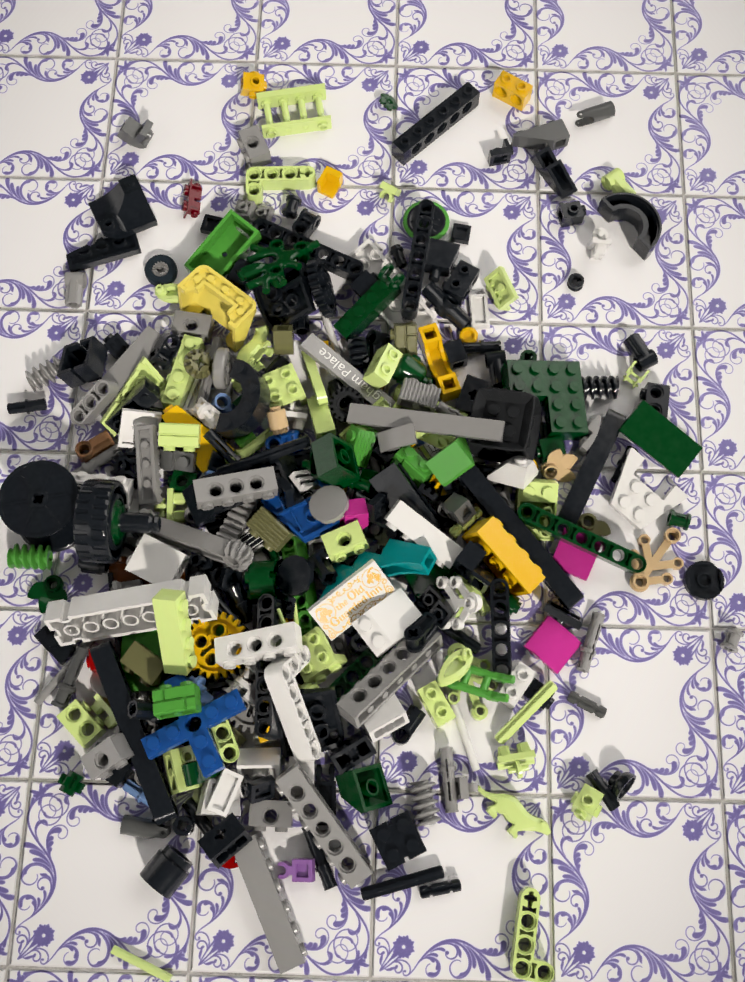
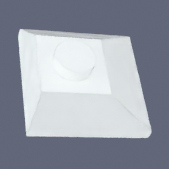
(515, 472)

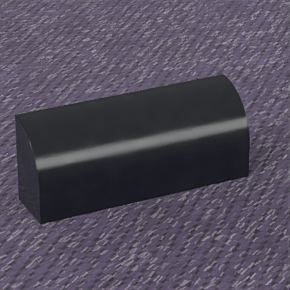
(397, 484)

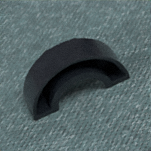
(637, 212)
(252, 406)

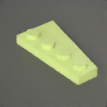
(143, 369)

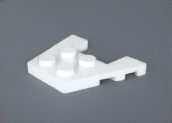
(636, 500)

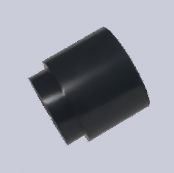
(166, 870)

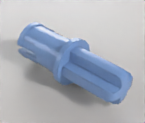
(135, 790)

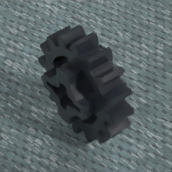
(125, 470)

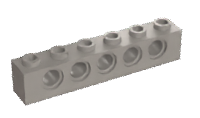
(387, 684)
(351, 874)

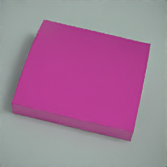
(574, 560)
(552, 644)

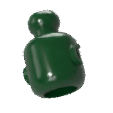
(411, 367)

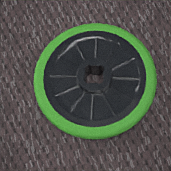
(440, 220)

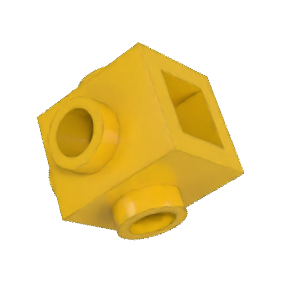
(252, 83)

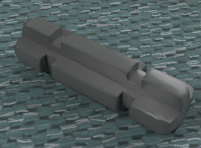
(587, 704)

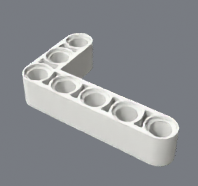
(290, 705)

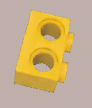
(512, 90)

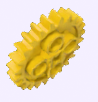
(208, 630)

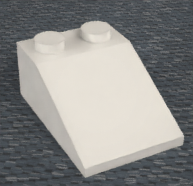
(386, 622)

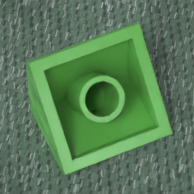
(451, 461)

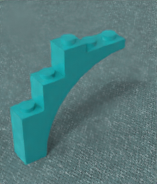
(396, 559)

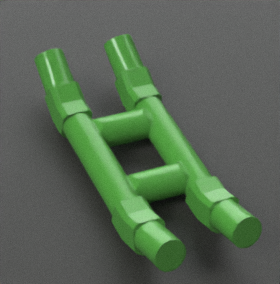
(483, 690)

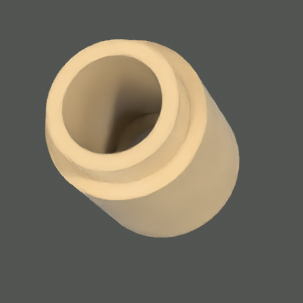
(277, 420)

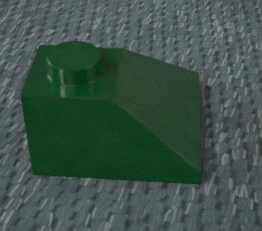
(365, 788)

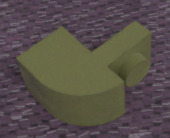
(283, 339)

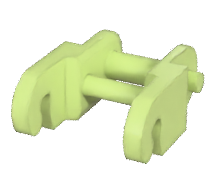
(630, 371)

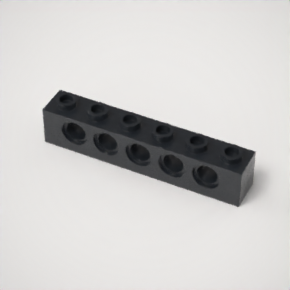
(435, 123)

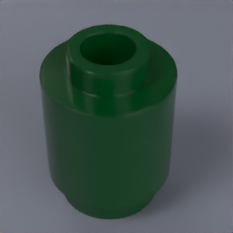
(514, 604)

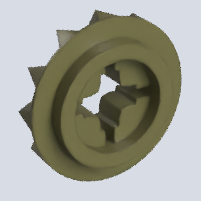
(192, 367)

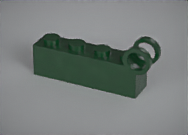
(370, 304)

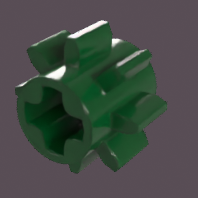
(71, 783)

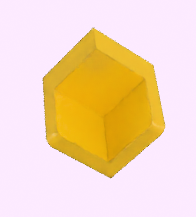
(329, 182)

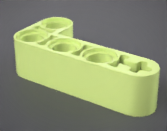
(301, 179)
(530, 933)

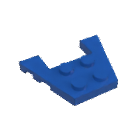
(299, 518)

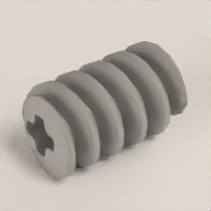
(44, 374)
(425, 803)

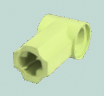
(616, 182)

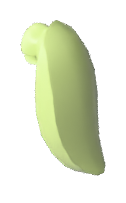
(167, 292)
(455, 667)

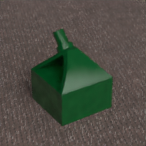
(332, 461)

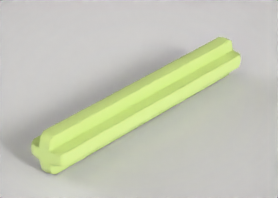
(526, 711)

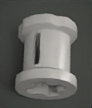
(731, 639)

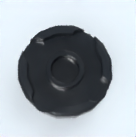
(295, 575)
(703, 580)

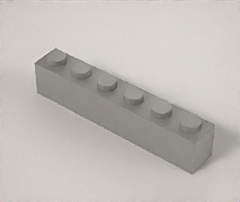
(269, 905)

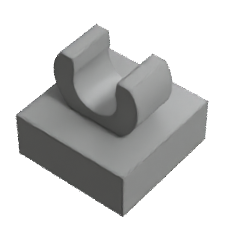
(463, 787)

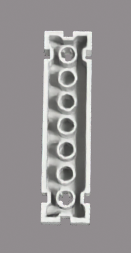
(124, 610)

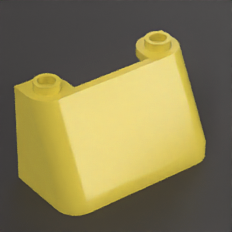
(216, 296)

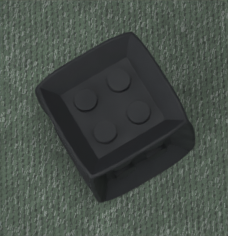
(522, 423)

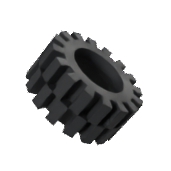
(338, 396)

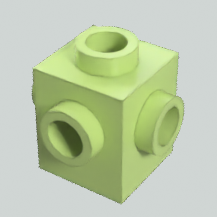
(587, 803)

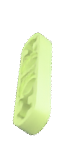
(315, 379)

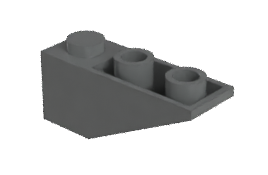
(539, 137)

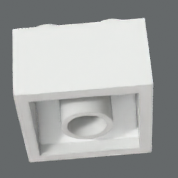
(259, 764)

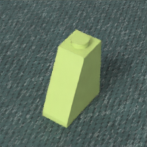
(320, 418)

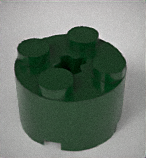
(262, 579)

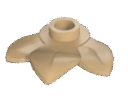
(561, 466)

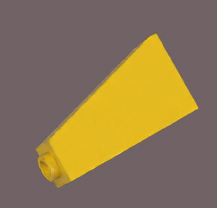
(176, 414)

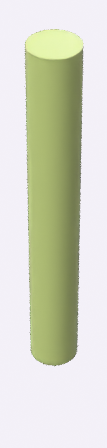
(141, 963)

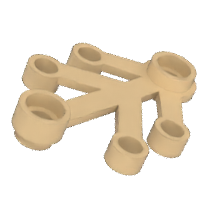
(653, 561)

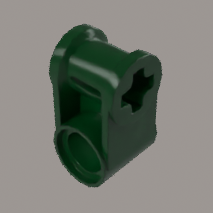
(193, 774)

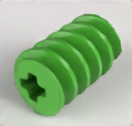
(30, 558)

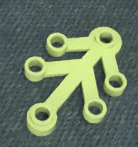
(474, 678)

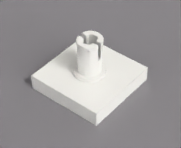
(133, 418)

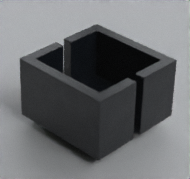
(82, 362)
(397, 840)

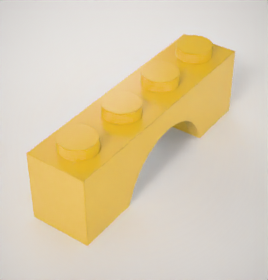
(433, 351)

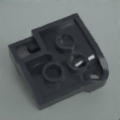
(123, 209)
(289, 302)
(325, 718)

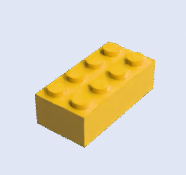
(504, 556)

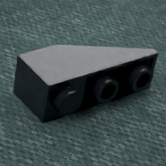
(140, 397)

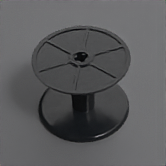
(40, 504)

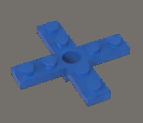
(200, 740)

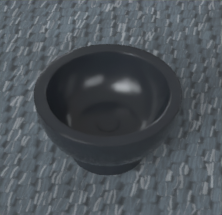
(621, 783)

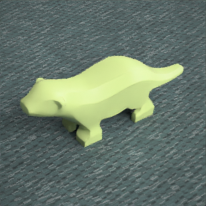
(256, 348)
(515, 813)

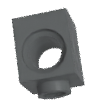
(458, 509)

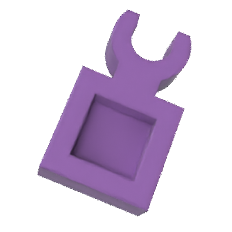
(301, 869)

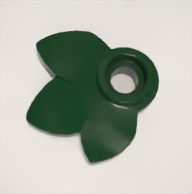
(45, 593)

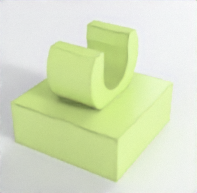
(390, 190)

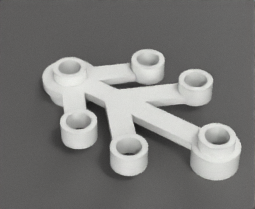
(471, 601)

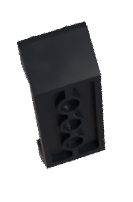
(282, 466)

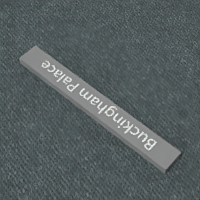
(342, 370)

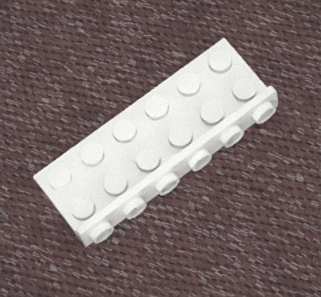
(374, 261)

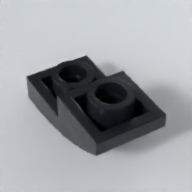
(437, 605)

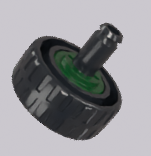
(103, 521)

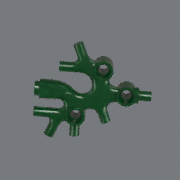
(274, 271)

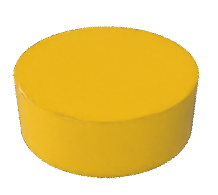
(468, 335)

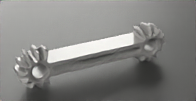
(231, 552)

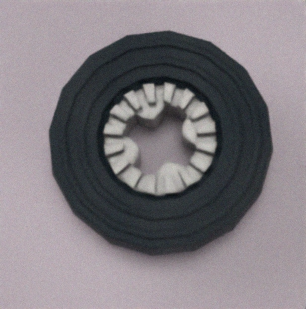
(157, 263)

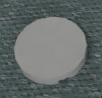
(328, 504)

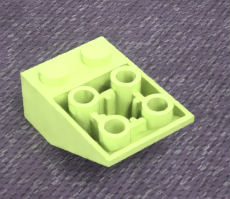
(542, 494)

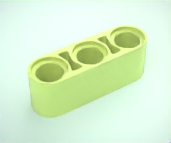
(228, 741)

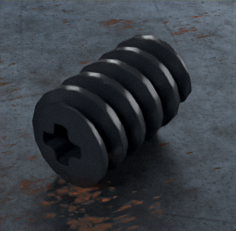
(600, 386)

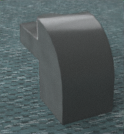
(135, 133)
(178, 460)

